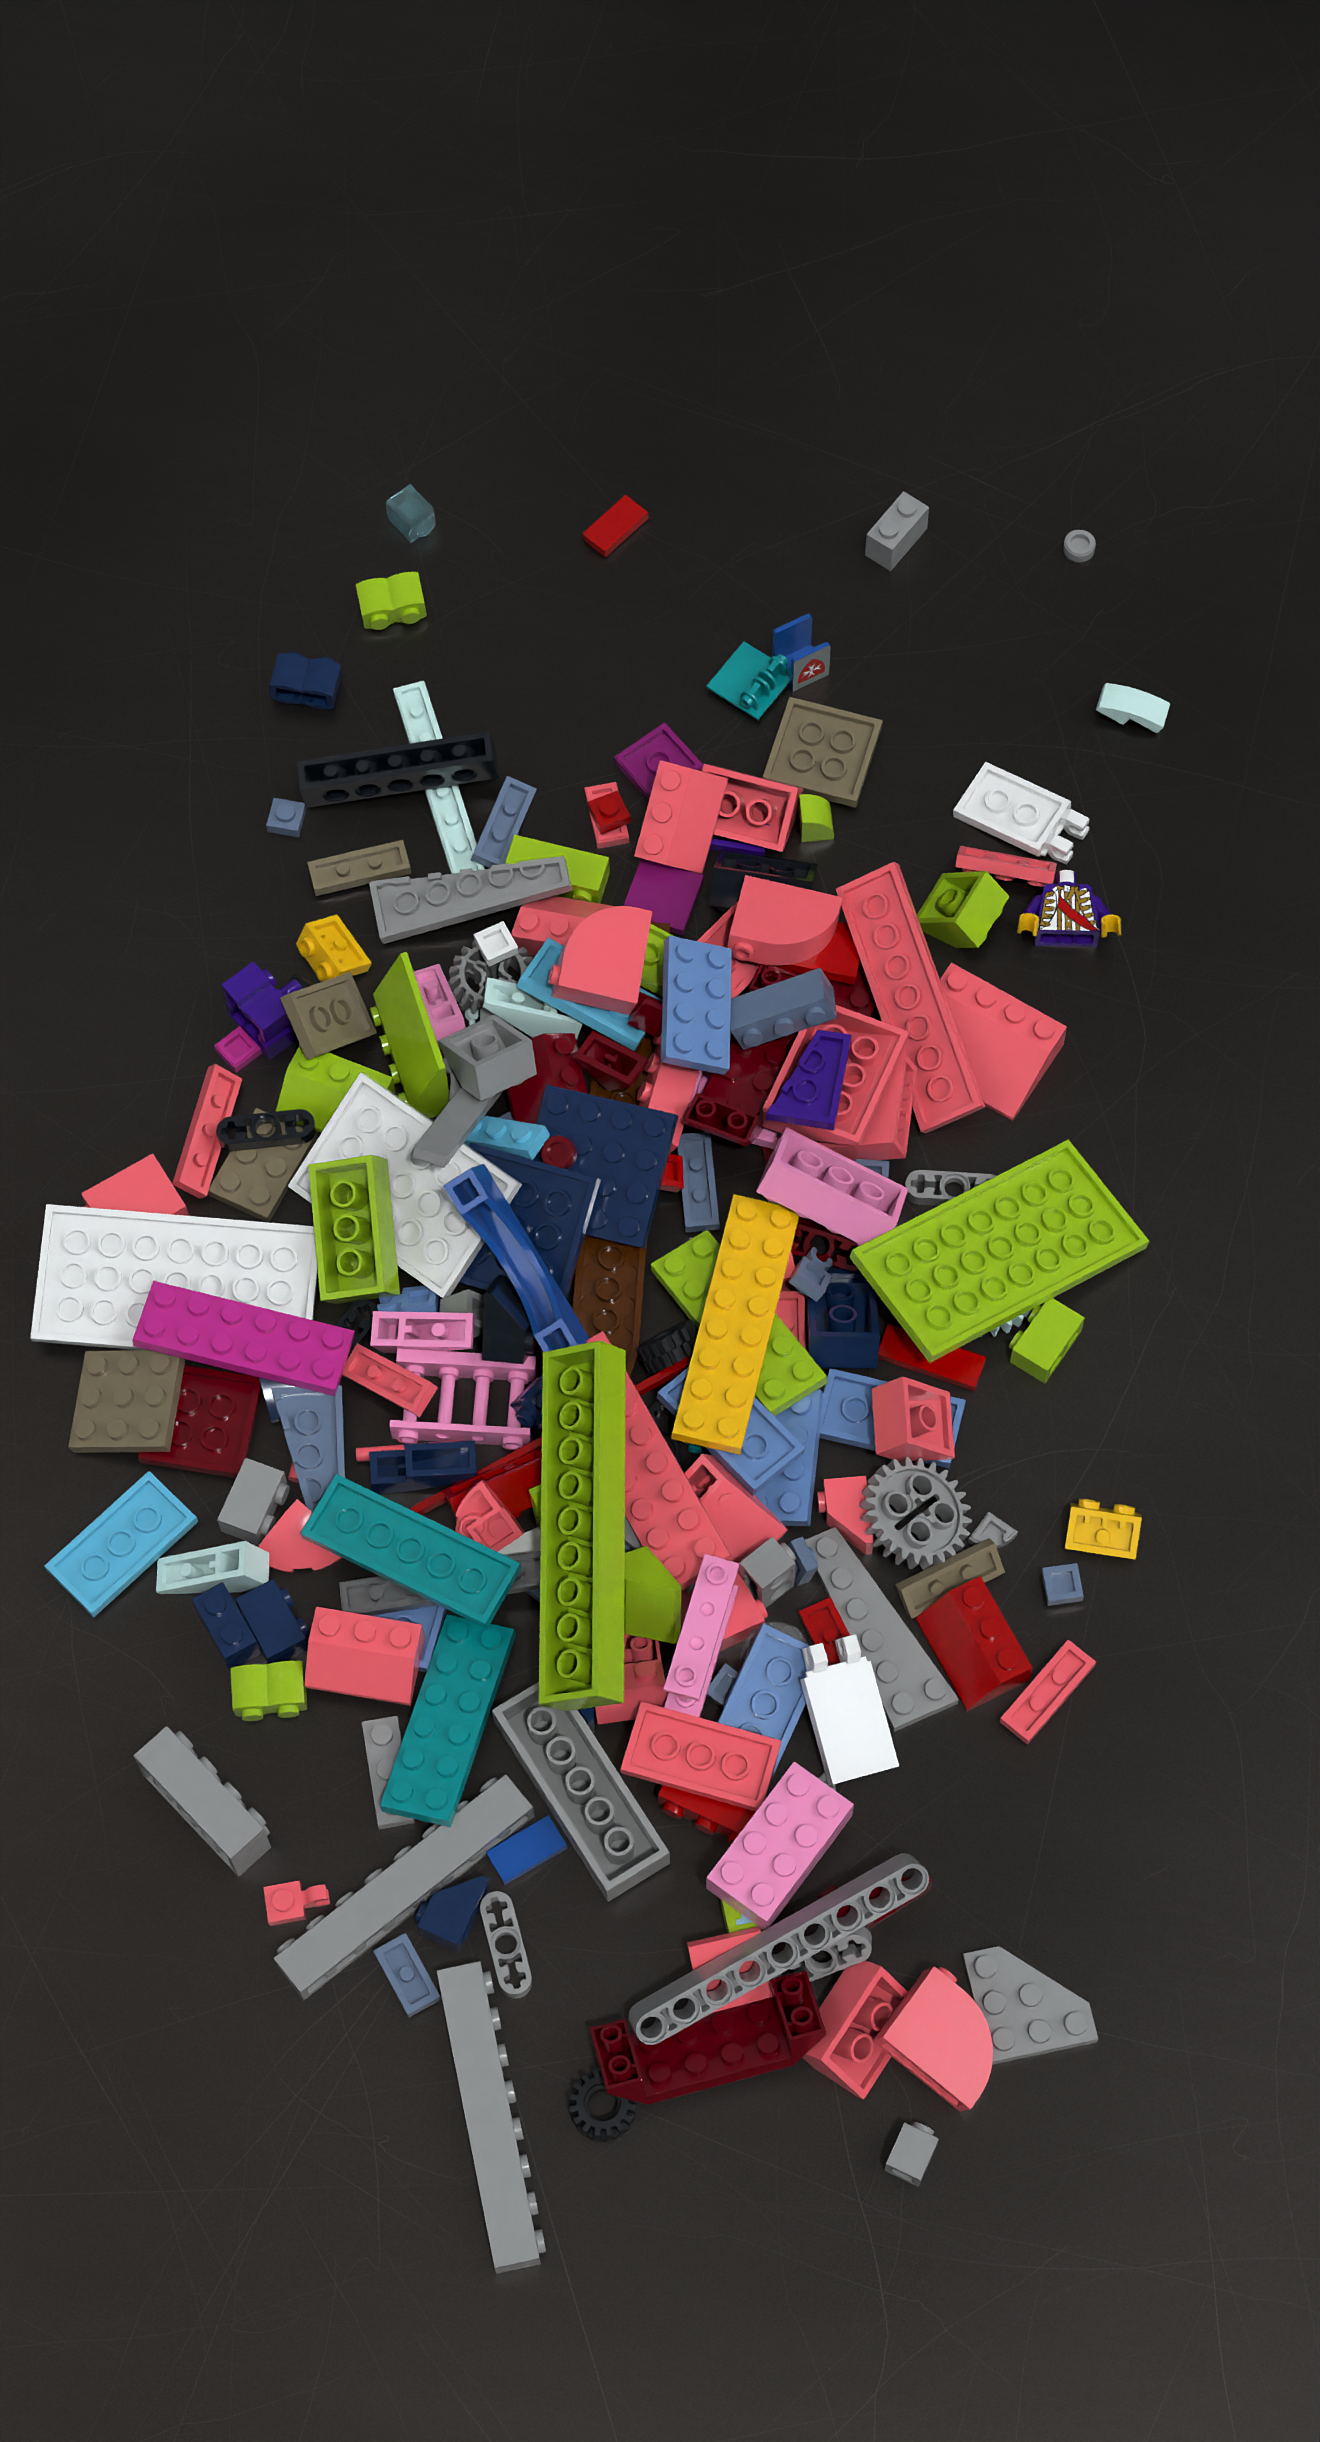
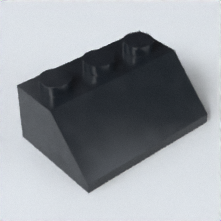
(733, 866)

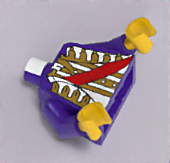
(1068, 915)

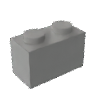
(897, 531)
(253, 1501)

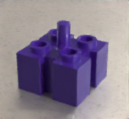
(258, 1008)

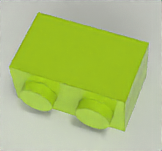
(1046, 1339)

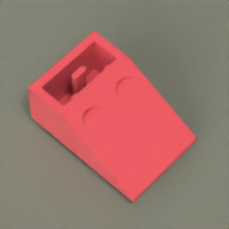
(736, 1513)
(642, 1680)

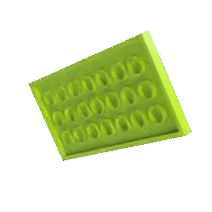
(998, 1250)

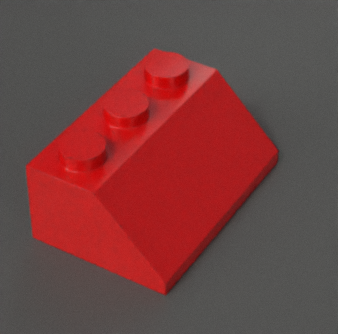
(974, 1644)

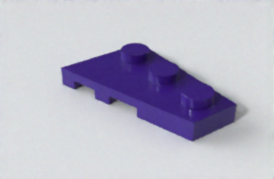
(816, 1085)

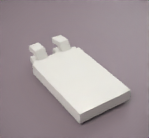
(1021, 813)
(847, 1713)

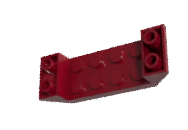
(735, 1101)
(715, 2048)

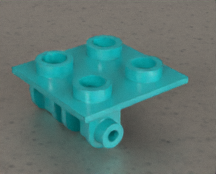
(751, 680)

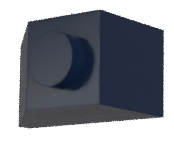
(452, 1913)

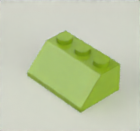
(322, 1084)

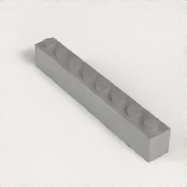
(402, 1887)
(489, 2119)

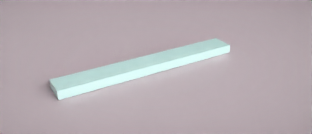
(445, 801)

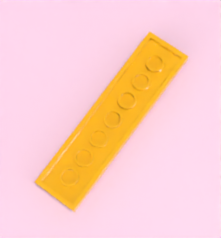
(736, 1325)

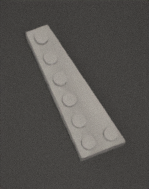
(432, 902)
(904, 1673)

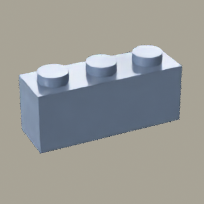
(782, 1009)

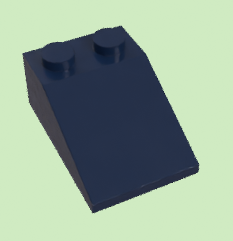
(843, 1323)

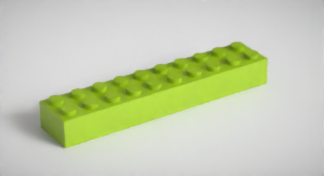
(582, 1527)

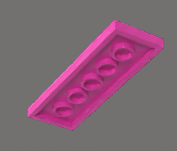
(243, 1338)

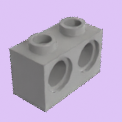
(769, 1571)

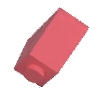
(842, 1510)

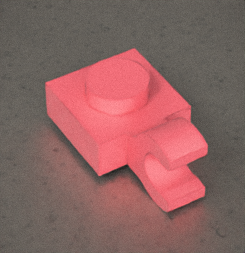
(288, 1901)

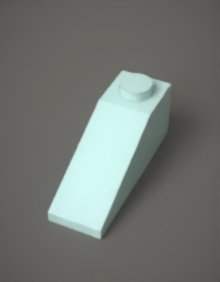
(525, 1010)
(237, 1565)

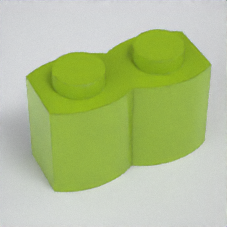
(391, 600)
(268, 1689)

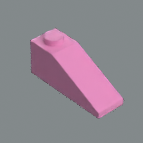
(439, 1002)
(422, 1331)

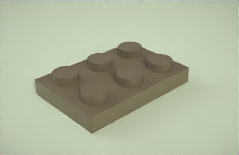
(328, 1015)
(259, 1177)

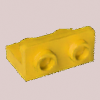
(331, 949)
(1103, 1529)

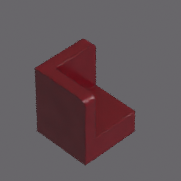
(647, 1015)

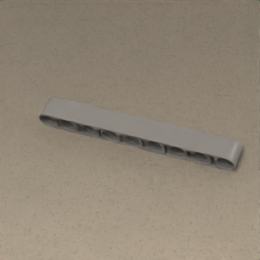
(760, 1948)

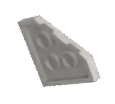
(1025, 2007)

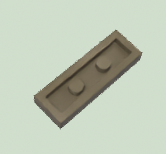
(359, 867)
(931, 1584)

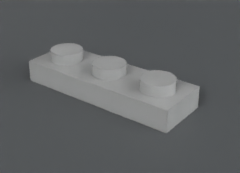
(382, 1747)

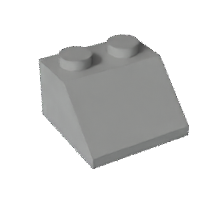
(489, 1057)

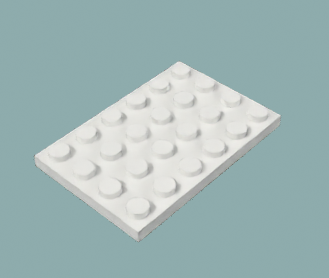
(429, 1231)

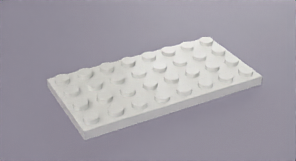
(104, 1261)

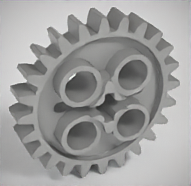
(894, 1486)

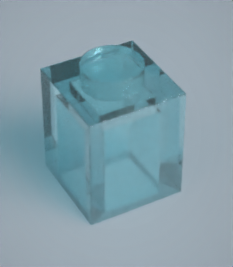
(410, 513)

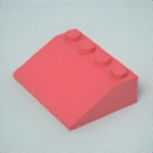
(1003, 1039)
(869, 1066)

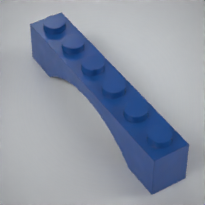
(493, 1219)

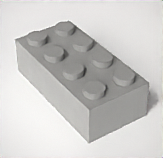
(203, 1801)

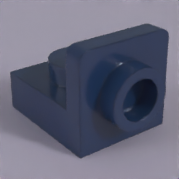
(529, 1405)

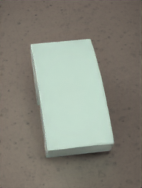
(1129, 703)

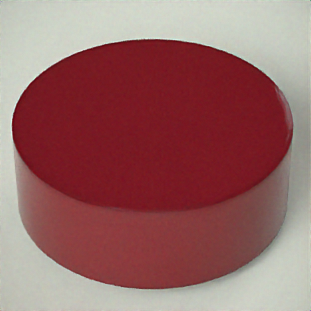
(559, 1152)

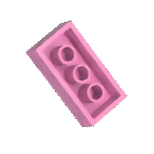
(831, 1189)
(779, 1846)

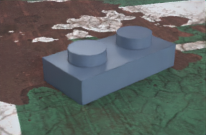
(407, 1975)

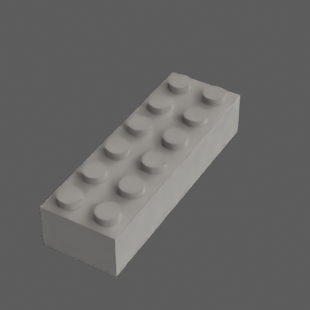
(582, 1792)

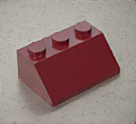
(554, 1067)

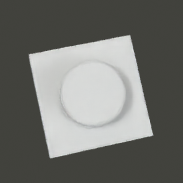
(496, 943)

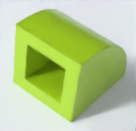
(815, 818)

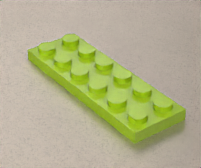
(787, 1368)

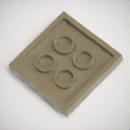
(823, 751)
(126, 1402)

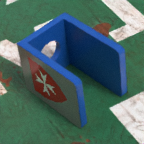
(804, 661)

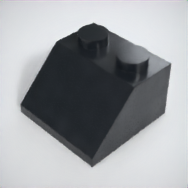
(506, 1325)

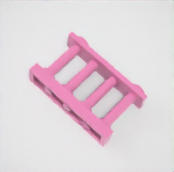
(450, 1367)
(701, 1636)

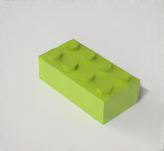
(354, 1229)

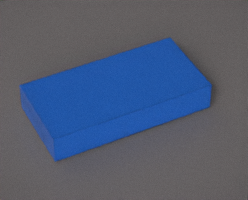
(526, 1850)

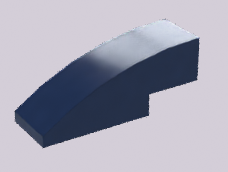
(422, 1466)

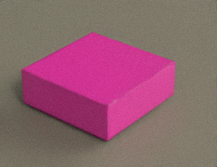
(237, 1049)

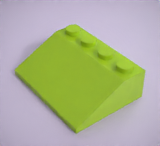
(410, 1040)

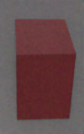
(610, 1062)

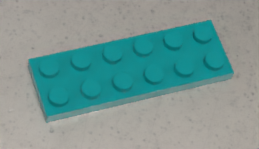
(411, 1551)
(448, 1721)

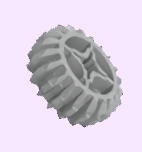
(473, 965)

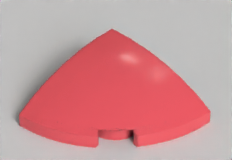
(486, 1518)
(289, 1549)

